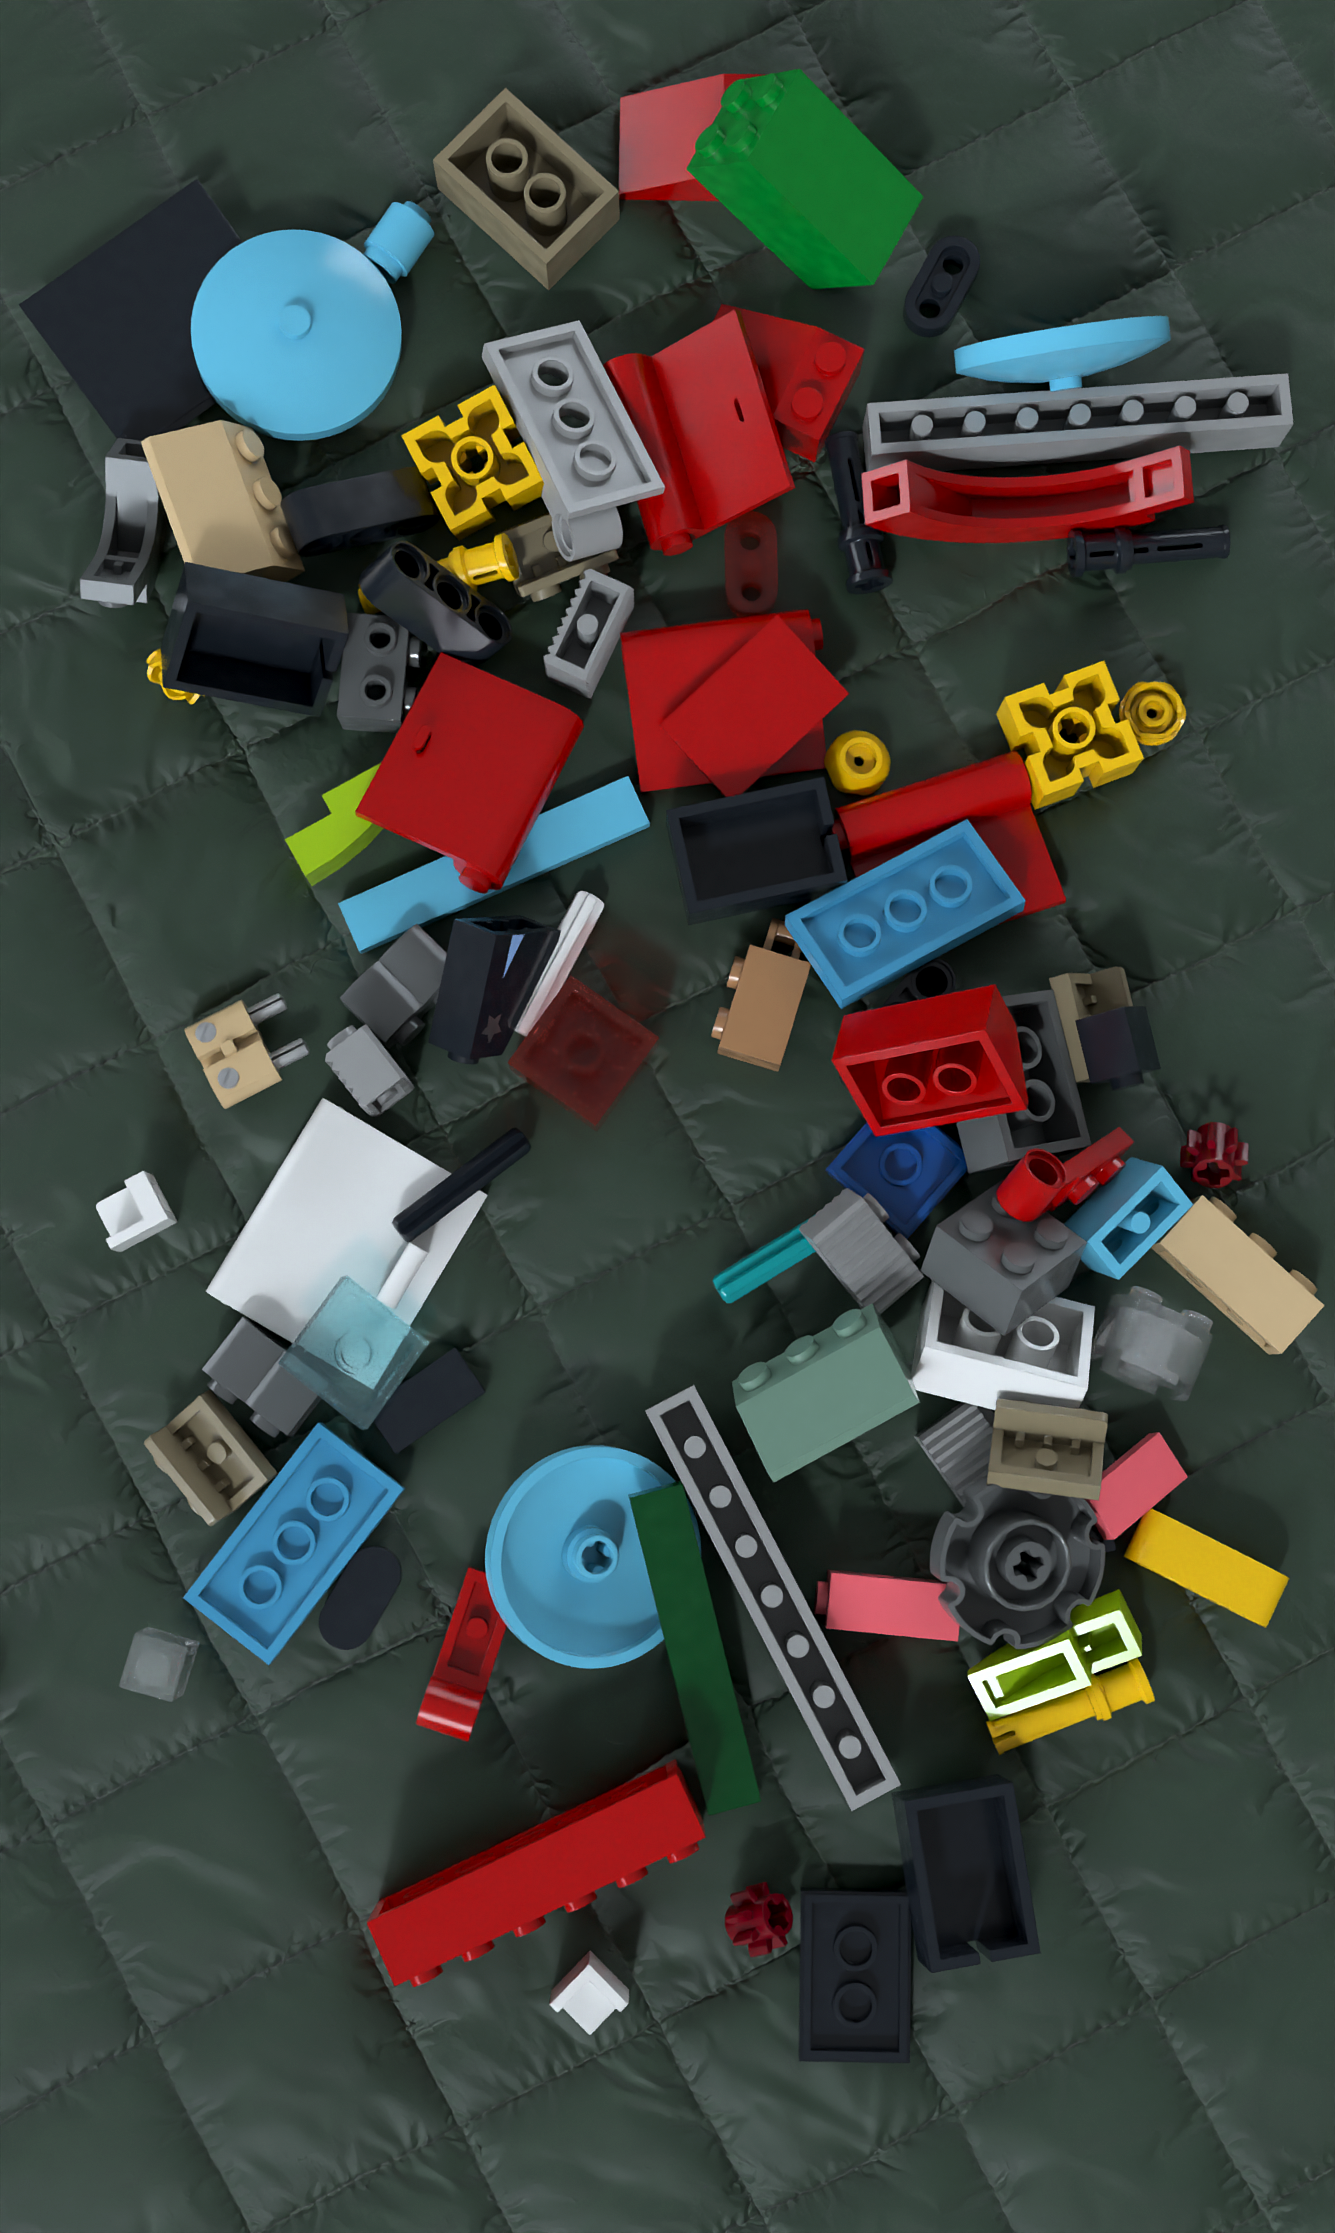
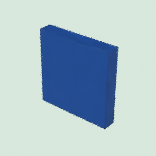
(901, 1171)

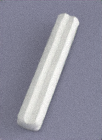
(575, 931)

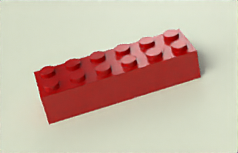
(535, 1874)

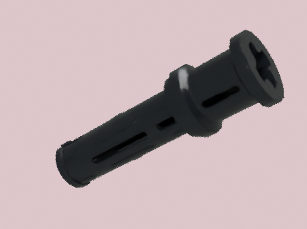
(856, 539)
(1120, 545)

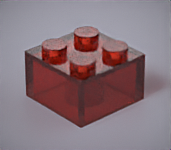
(583, 1053)

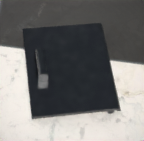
(127, 314)

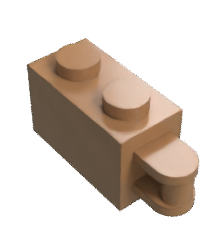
(764, 1002)

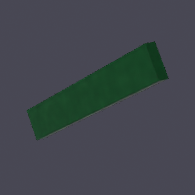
(694, 1648)

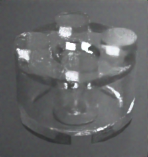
(1151, 1343)

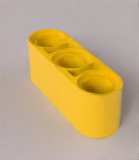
(1206, 1567)

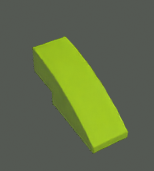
(337, 837)
(1026, 1677)

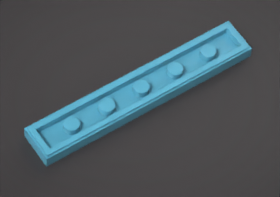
(553, 841)

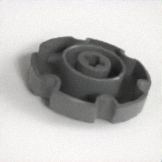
(1016, 1563)

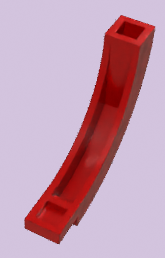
(978, 509)

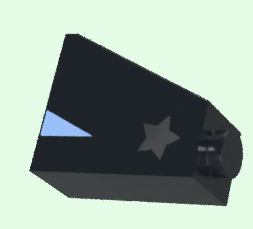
(488, 983)

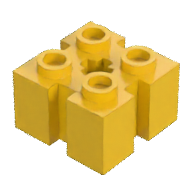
(445, 456)
(1082, 707)

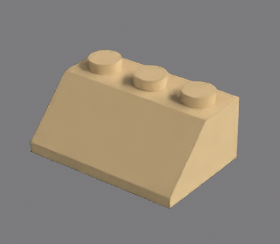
(223, 500)

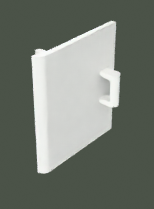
(334, 1219)

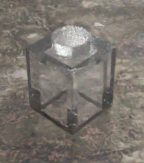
(159, 1664)

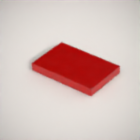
(754, 708)

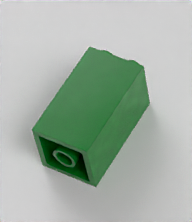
(804, 180)

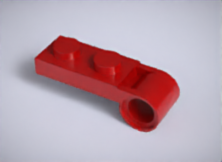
(1045, 1183)
(464, 1661)

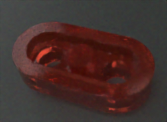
(751, 567)

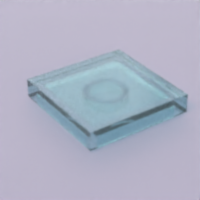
(353, 1352)

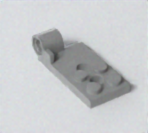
(585, 467)

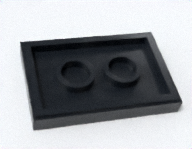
(854, 1975)

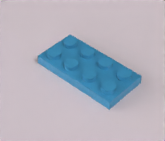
(904, 913)
(294, 1543)

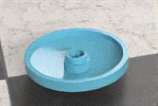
(296, 334)
(1064, 352)
(571, 1560)

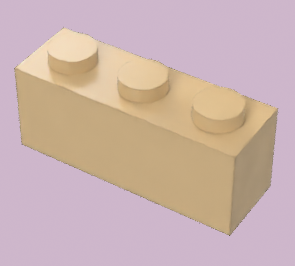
(1239, 1275)

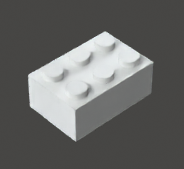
(975, 1364)

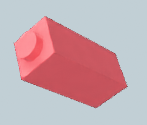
(884, 1605)

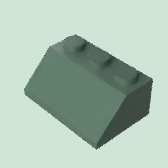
(824, 1391)

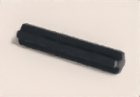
(461, 1184)

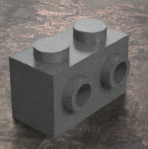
(377, 674)

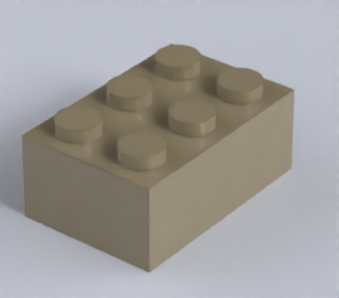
(527, 188)

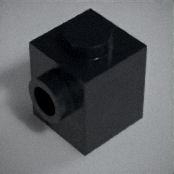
(1118, 1046)

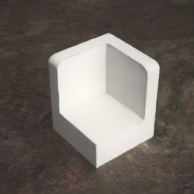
(135, 1212)
(589, 1993)

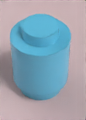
(399, 240)

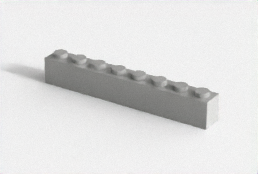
(1079, 423)
(773, 1598)

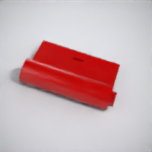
(705, 431)
(671, 664)
(480, 774)
(988, 793)

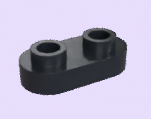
(941, 290)

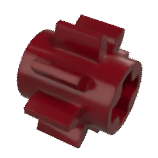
(1214, 1155)
(758, 1919)

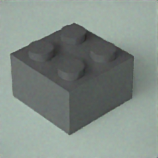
(1000, 1263)

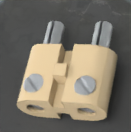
(235, 1051)

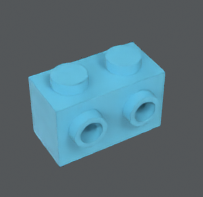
(1128, 1217)

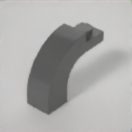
(131, 533)

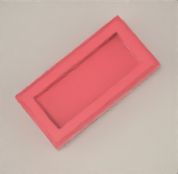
(1135, 1485)

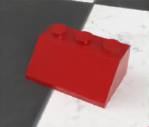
(932, 1061)

